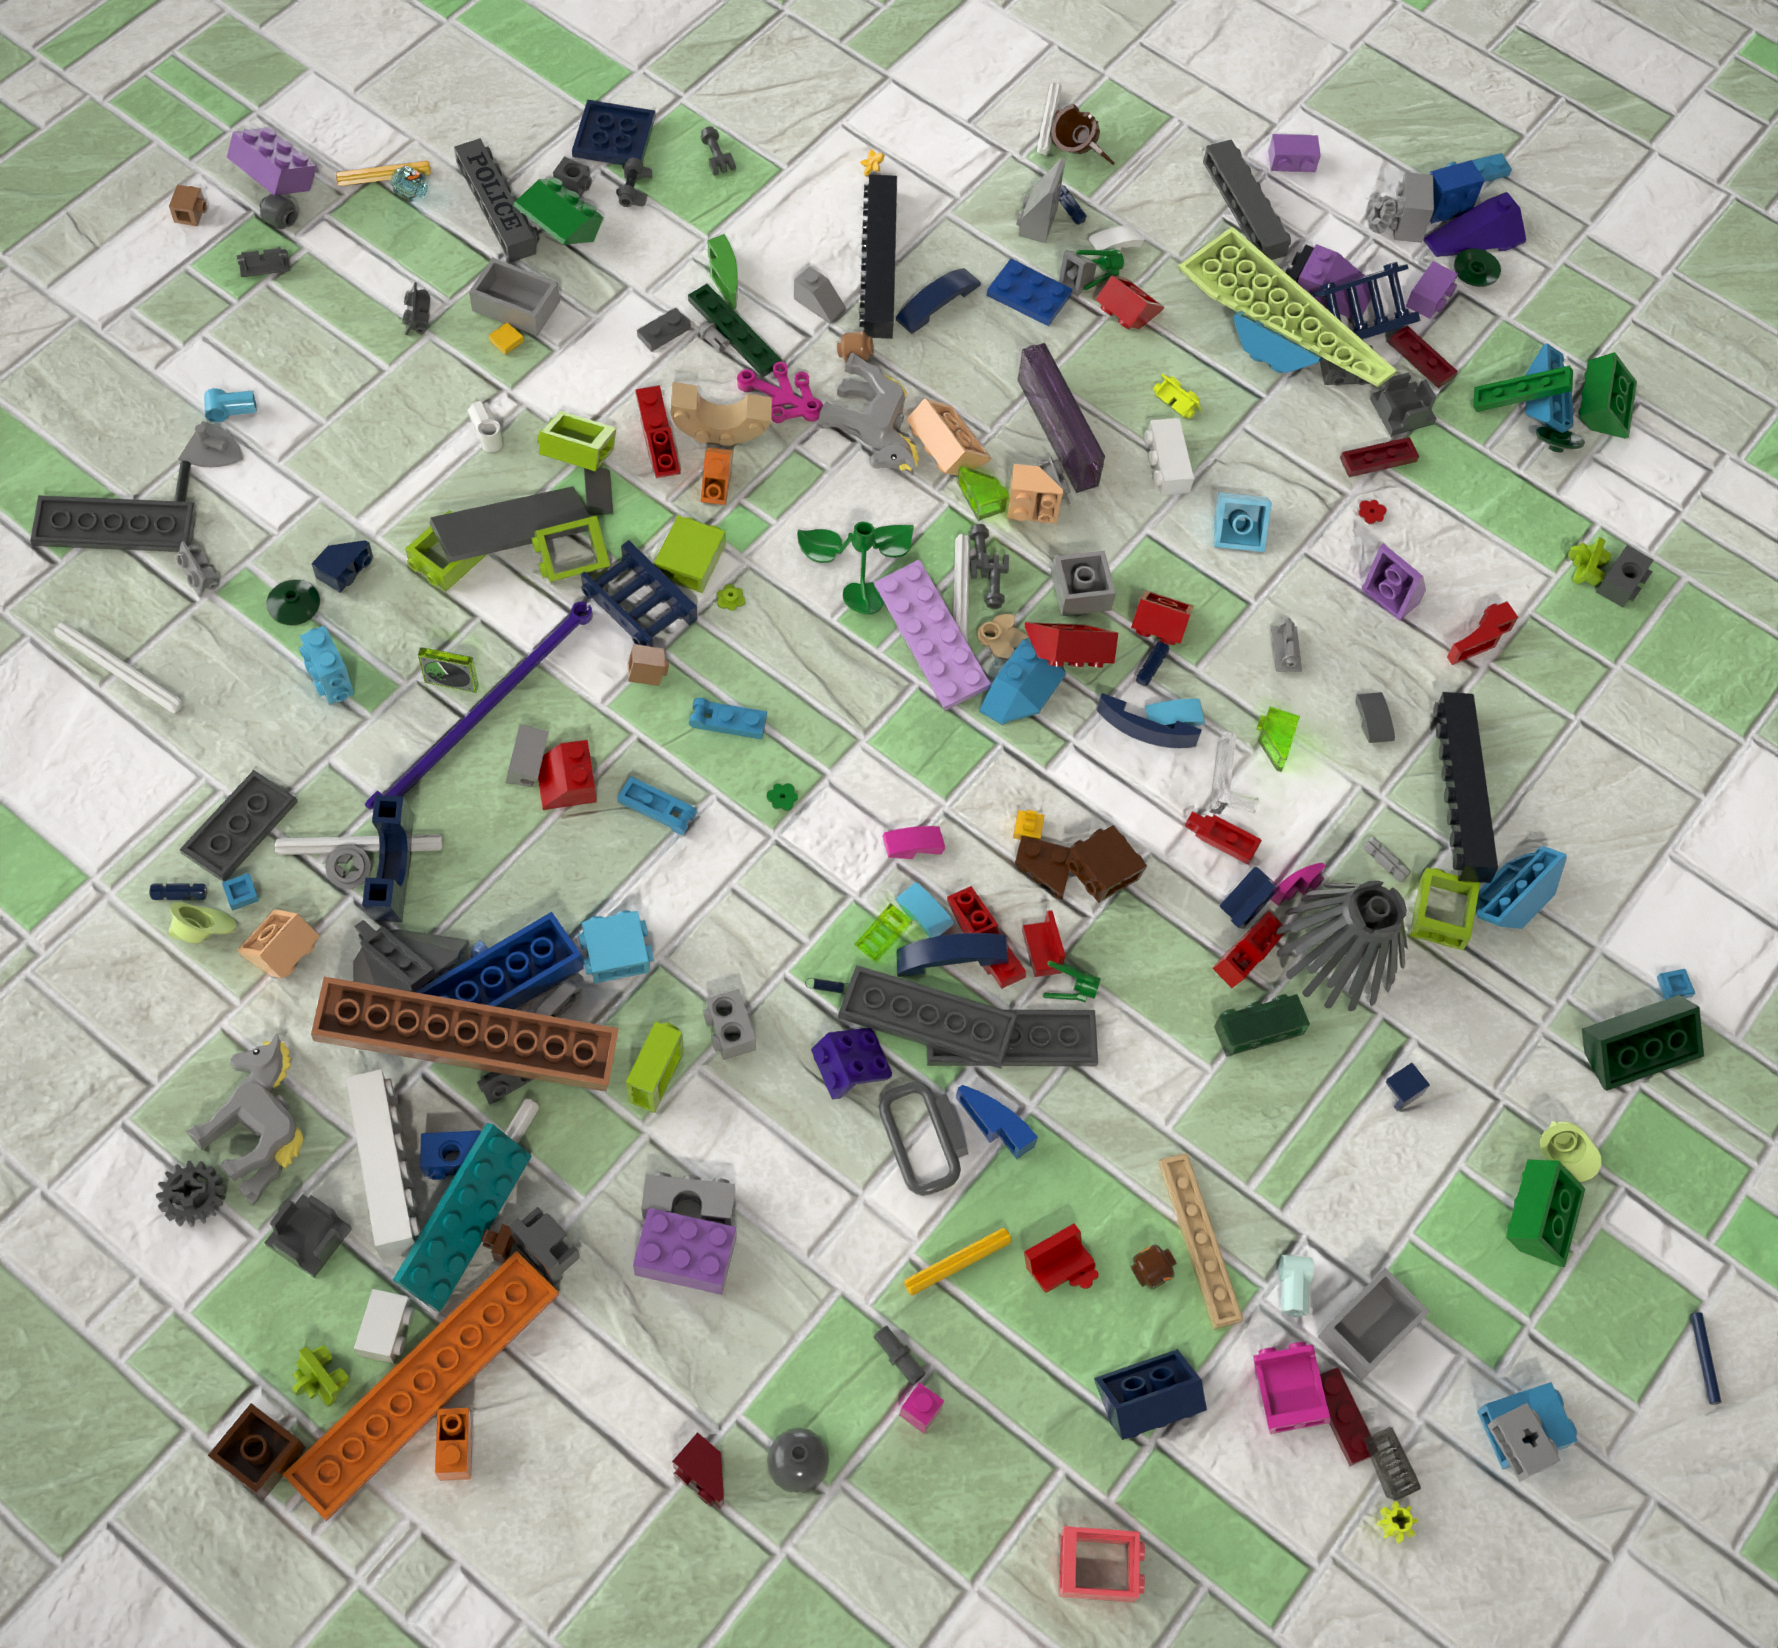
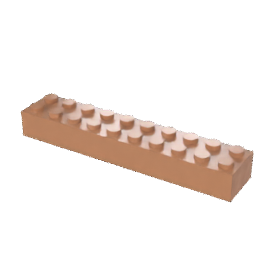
(464, 1034)

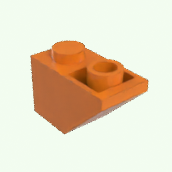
(716, 475)
(453, 1444)

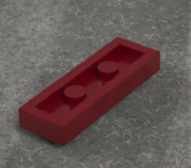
(1423, 356)
(1379, 457)
(1345, 1417)

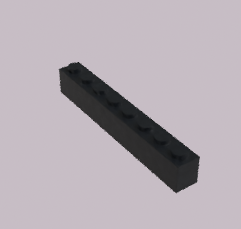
(880, 256)
(1465, 788)

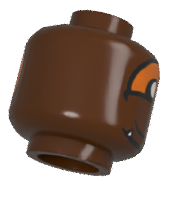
(1153, 1266)

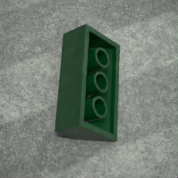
(1644, 1041)

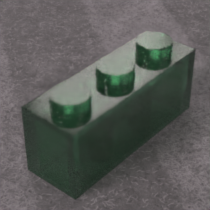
(1261, 1024)

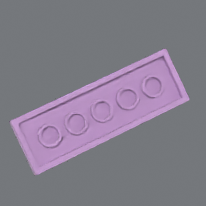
(932, 635)

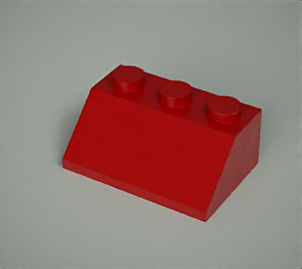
(1072, 644)

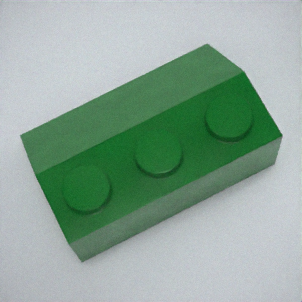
(560, 212)
(1608, 396)
(1546, 1211)

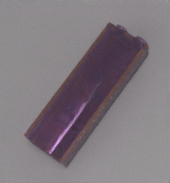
(1060, 418)

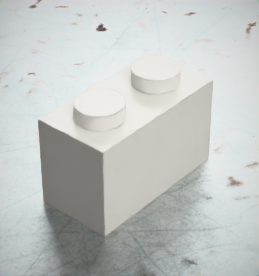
(384, 1326)

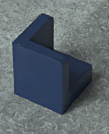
(1407, 1085)

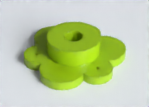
(730, 597)

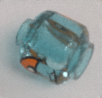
(409, 183)

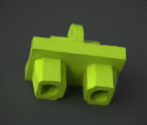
(1587, 559)
(313, 1377)

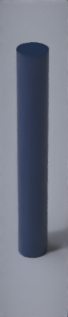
(1705, 1358)

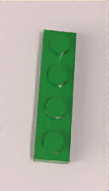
(1523, 388)

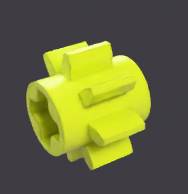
(1392, 1529)

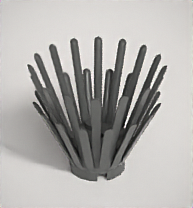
(1362, 923)

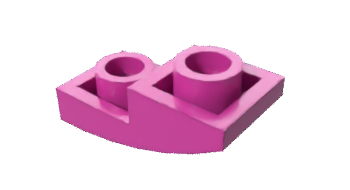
(909, 841)
(1300, 881)

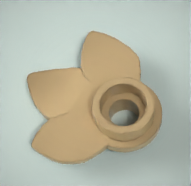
(1005, 637)

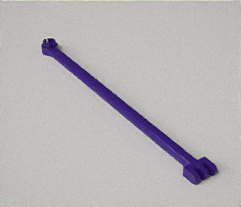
(489, 702)

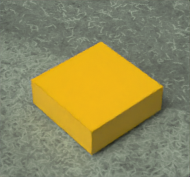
(506, 338)

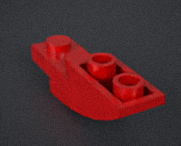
(657, 432)
(975, 918)

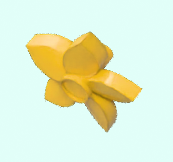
(872, 162)

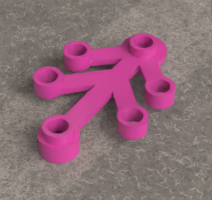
(784, 395)

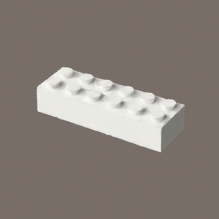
(384, 1164)

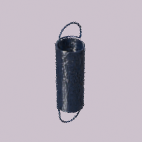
(826, 985)

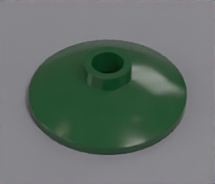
(1477, 267)
(1559, 441)
(294, 610)

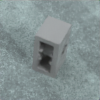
(1524, 1458)

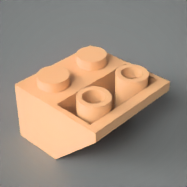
(1033, 495)

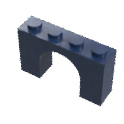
(386, 893)

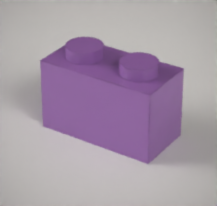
(1294, 153)
(1432, 290)

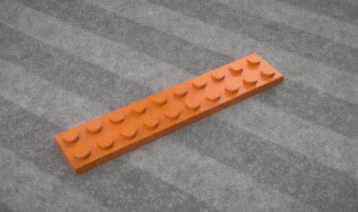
(420, 1385)

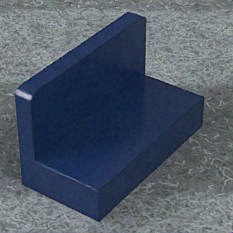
(1249, 897)

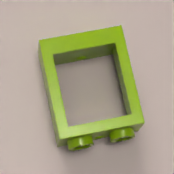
(577, 440)
(597, 544)
(435, 575)
(1439, 931)
(655, 1066)

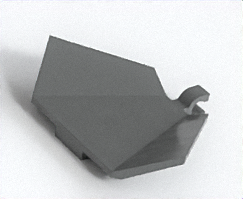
(403, 957)

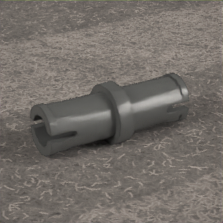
(899, 1355)

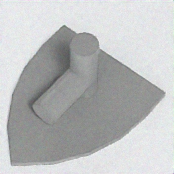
(211, 447)

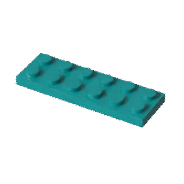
(461, 1217)

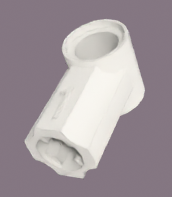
(486, 427)

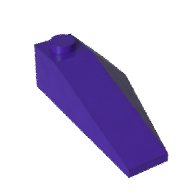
(1484, 227)

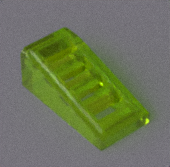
(889, 911)

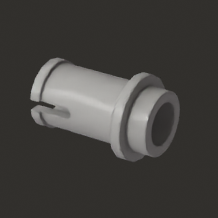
(713, 336)

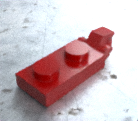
(1224, 836)

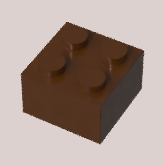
(257, 1451)

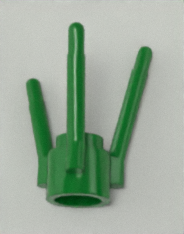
(1111, 261)
(1085, 983)

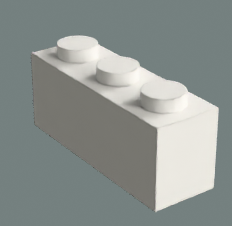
(1169, 456)

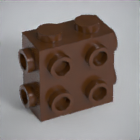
(1105, 863)

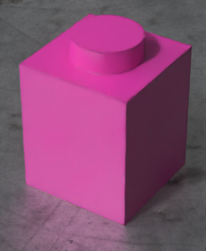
(921, 1408)

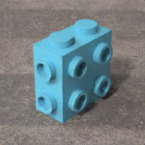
(325, 665)
(615, 946)

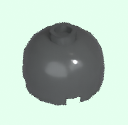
(798, 1460)

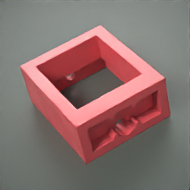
(1067, 1573)

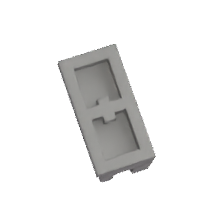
(527, 756)

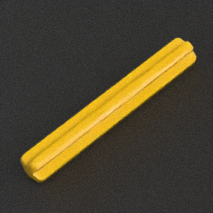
(377, 174)
(957, 1261)

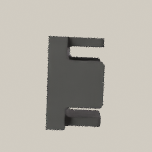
(1404, 404)
(307, 1233)
(542, 1244)

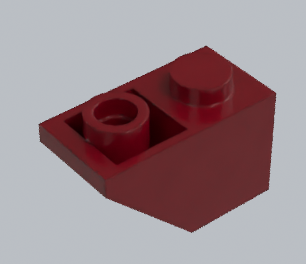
(702, 1467)

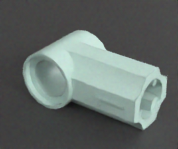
(1296, 1277)

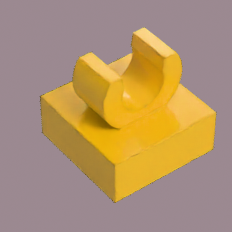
(1028, 824)

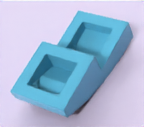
(1182, 710)
(925, 910)

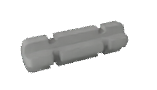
(1386, 859)

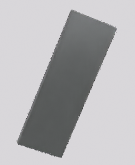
(112, 523)
(507, 523)
(928, 1016)
(1041, 1040)

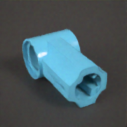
(221, 404)

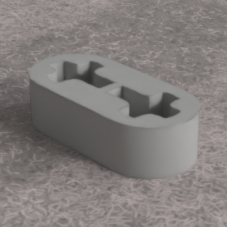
(560, 1000)

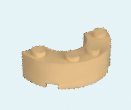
(719, 423)

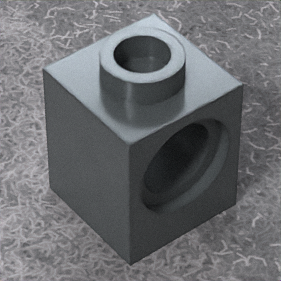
(573, 175)

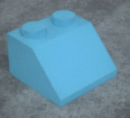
(1241, 521)

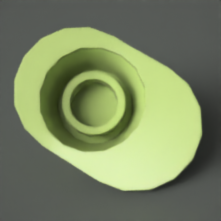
(197, 923)
(1572, 1148)

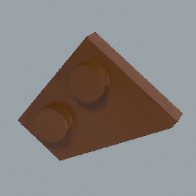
(1044, 862)

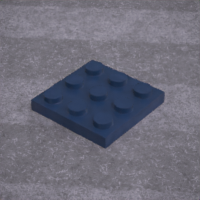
(613, 132)

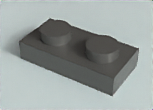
(663, 329)

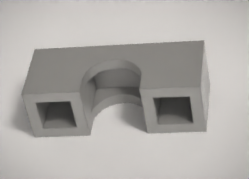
(714, 1196)

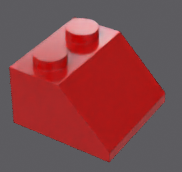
(1128, 303)
(1162, 617)
(567, 776)

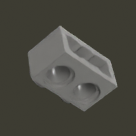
(735, 1023)

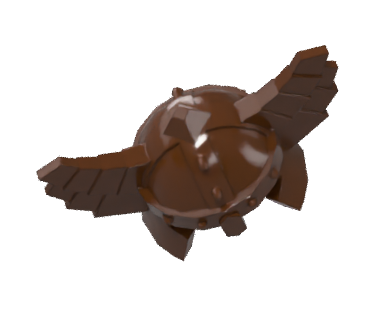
(1076, 131)

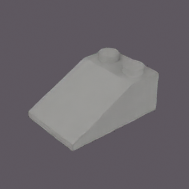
(1041, 205)

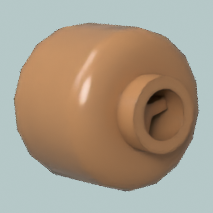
(856, 343)

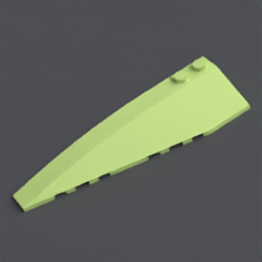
(1248, 281)

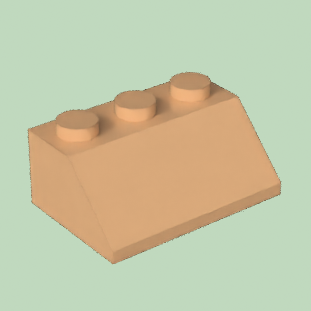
(946, 437)

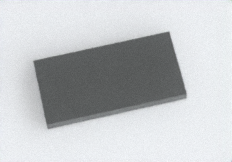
(238, 826)

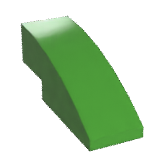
(723, 268)

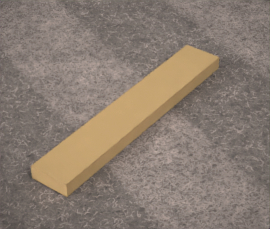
(1200, 1241)

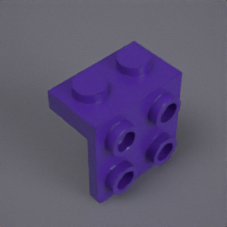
(849, 1060)

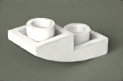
(1117, 238)

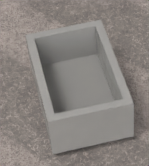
(514, 296)
(1373, 1324)

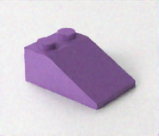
(1330, 266)
(1394, 583)

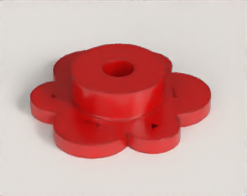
(1372, 511)
(1085, 1279)

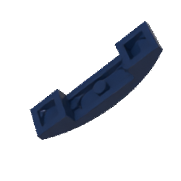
(934, 297)
(1146, 730)
(950, 950)

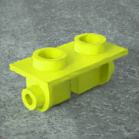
(1170, 390)

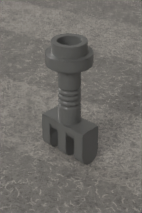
(709, 137)
(978, 534)
(995, 599)

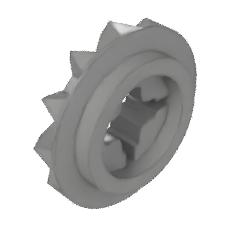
(1382, 214)
(342, 855)

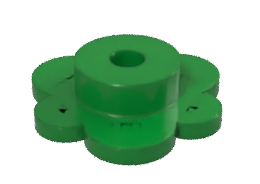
(785, 791)

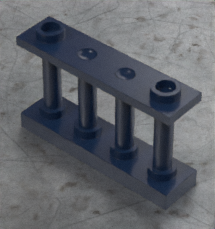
(1381, 322)
(649, 576)

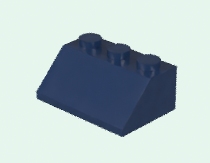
(1151, 1394)

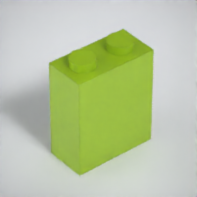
(690, 553)

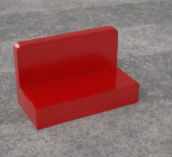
(1044, 945)
(1058, 1258)

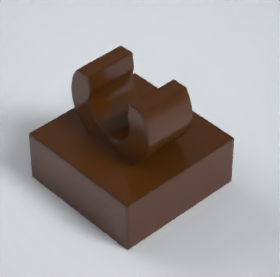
(500, 1243)

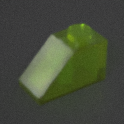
(982, 493)
(1277, 735)

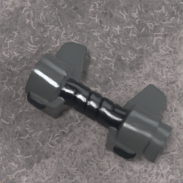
(627, 193)

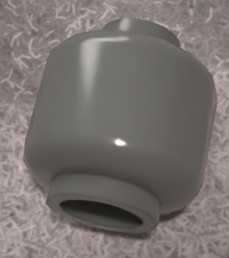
(278, 211)

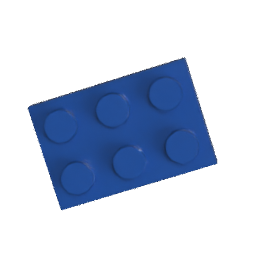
(1029, 292)

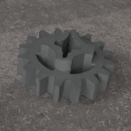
(200, 1201)

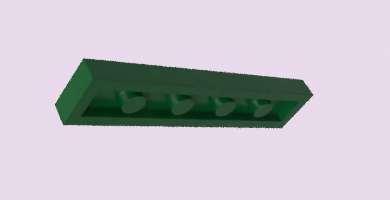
(735, 329)

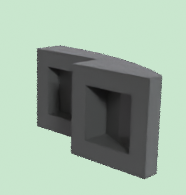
(1376, 717)

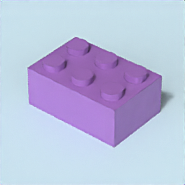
(271, 161)
(685, 1251)

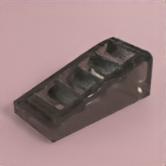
(1406, 1471)

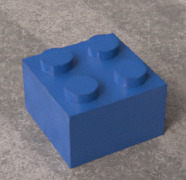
(1455, 190)

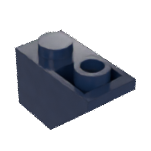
(341, 563)

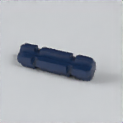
(1072, 206)
(1152, 663)
(178, 891)

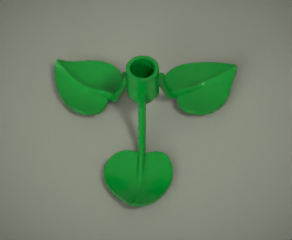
(823, 544)

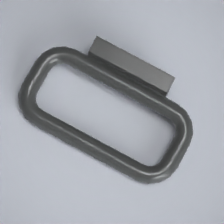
(946, 1130)

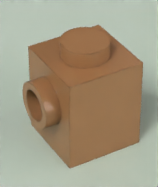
(187, 205)
(647, 665)

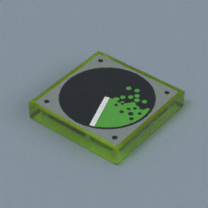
(448, 669)

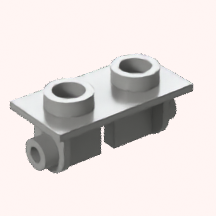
(1054, 469)
(191, 561)
(1286, 647)

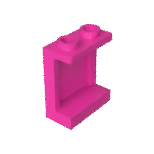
(1291, 1388)

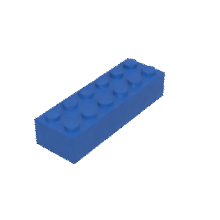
(513, 968)

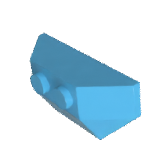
(1271, 346)
(1554, 410)
(1021, 686)
(1521, 888)

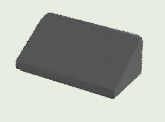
(598, 491)

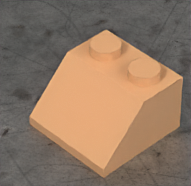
(279, 943)

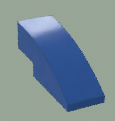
(997, 1121)

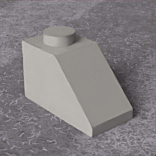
(1076, 271)
(818, 295)

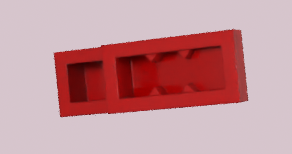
(1494, 623)
(1249, 950)

